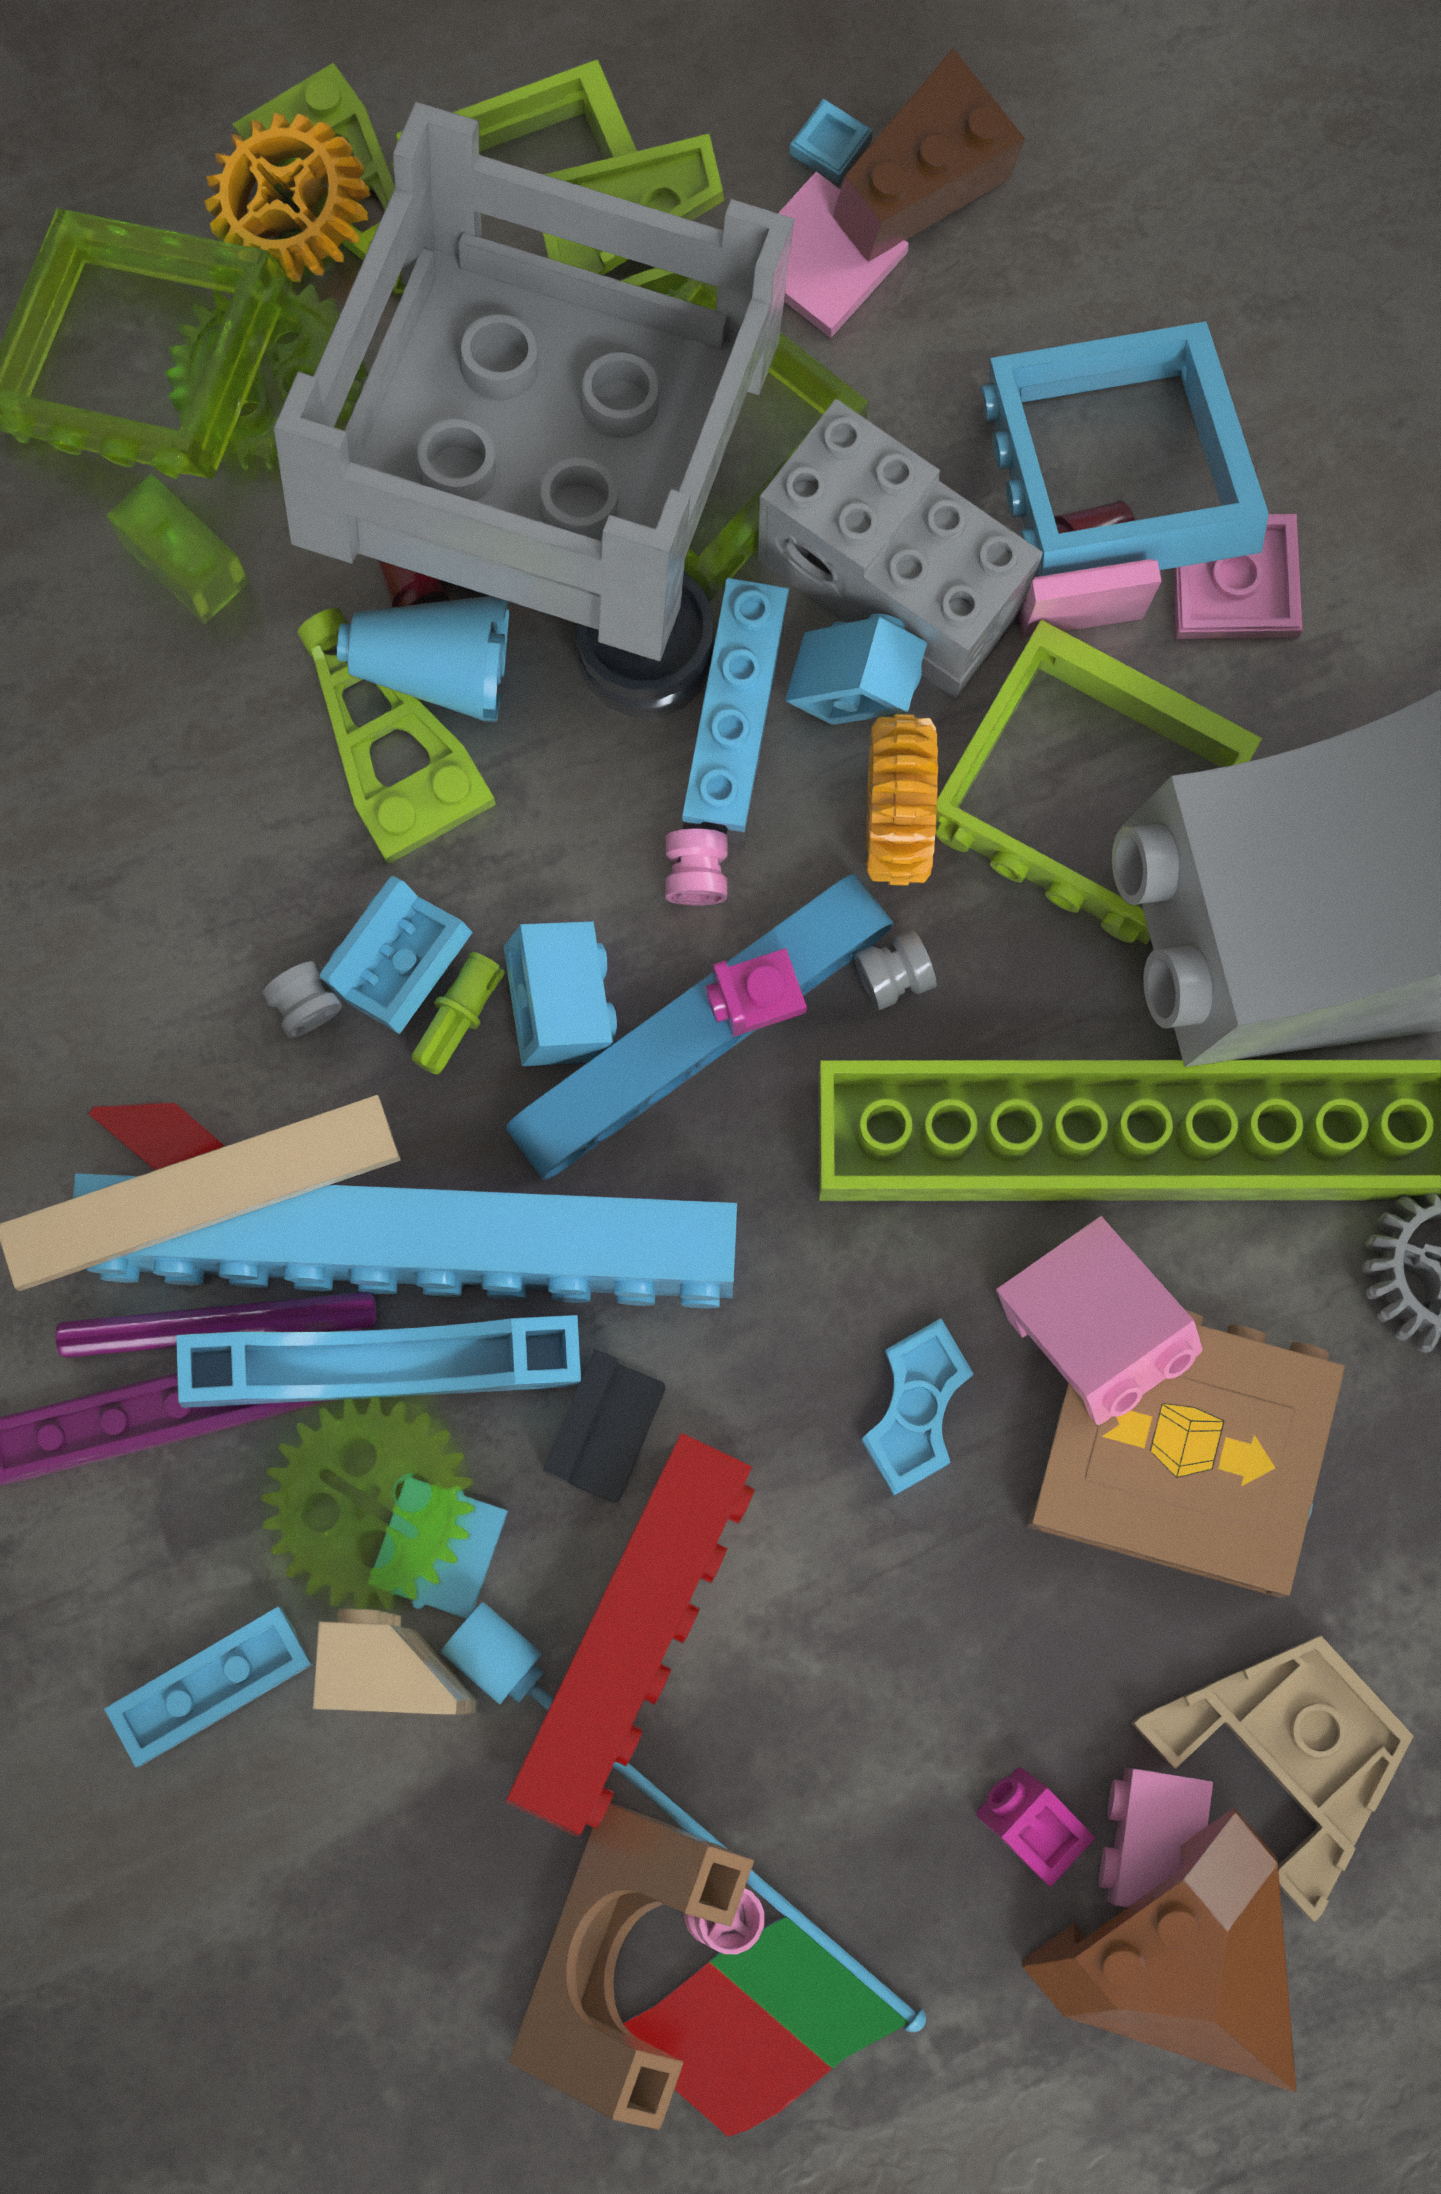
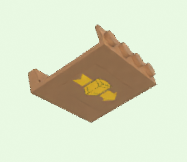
(1205, 1467)

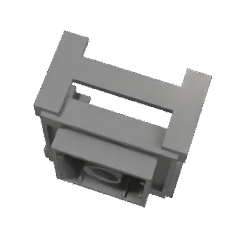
(526, 411)

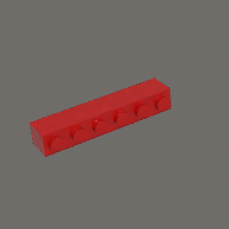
(629, 1635)

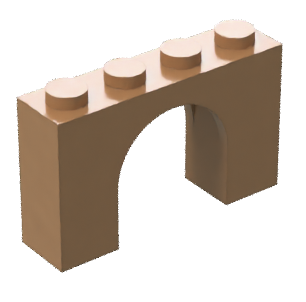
(572, 2021)

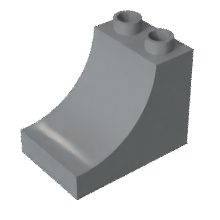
(1295, 893)

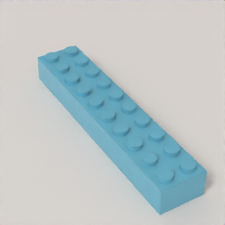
(455, 1242)

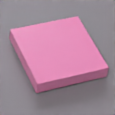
(825, 268)
(1244, 593)
(1091, 596)

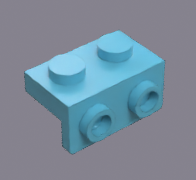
(394, 955)

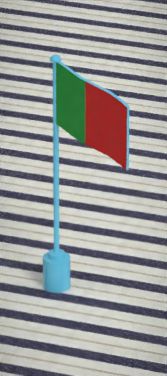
(744, 2023)

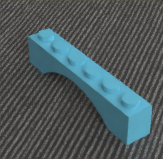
(377, 1363)

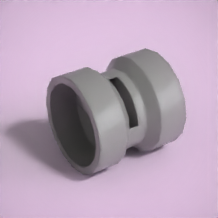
(889, 972)

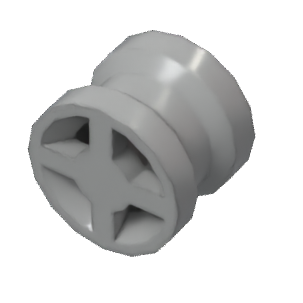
(301, 999)

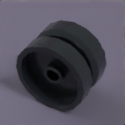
(649, 686)

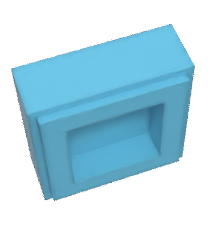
(831, 142)

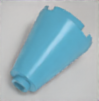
(433, 652)

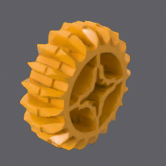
(253, 160)
(901, 799)

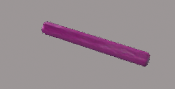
(160, 1328)

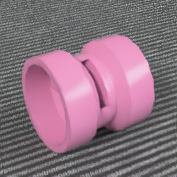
(696, 868)
(735, 1939)

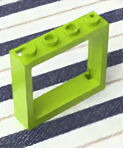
(556, 100)
(1117, 688)

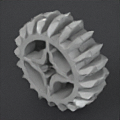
(1421, 1261)

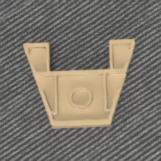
(1314, 1734)

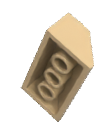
(383, 1667)

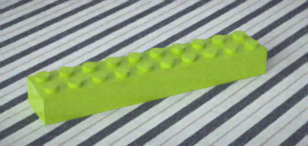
(1128, 1130)

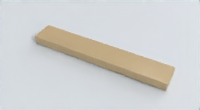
(197, 1193)

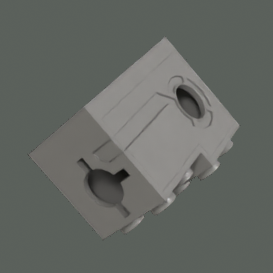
(879, 534)

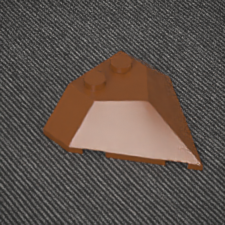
(1189, 1961)

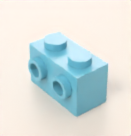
(857, 670)
(559, 993)

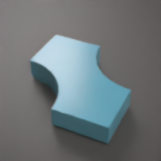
(924, 1377)

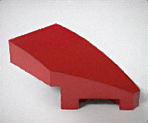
(156, 1131)

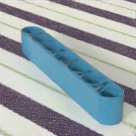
(686, 1035)

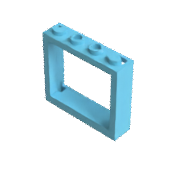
(1174, 539)

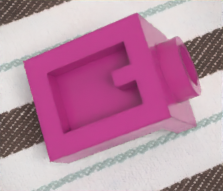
(755, 992)
(1035, 1825)

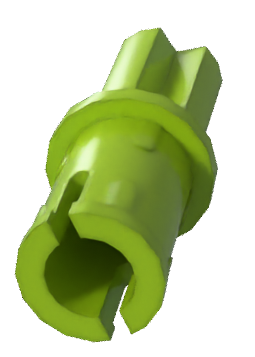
(457, 1012)

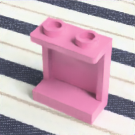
(1102, 1320)

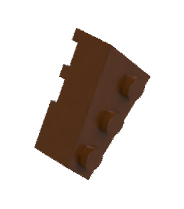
(928, 160)

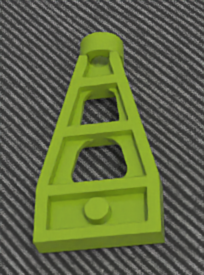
(332, 100)
(425, 802)

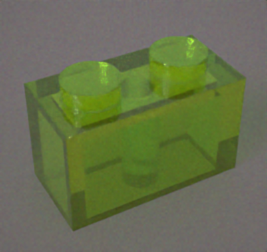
(178, 548)

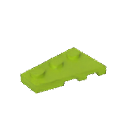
(668, 178)

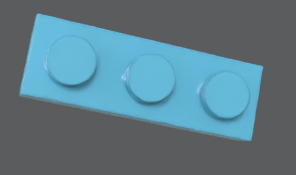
(208, 1686)

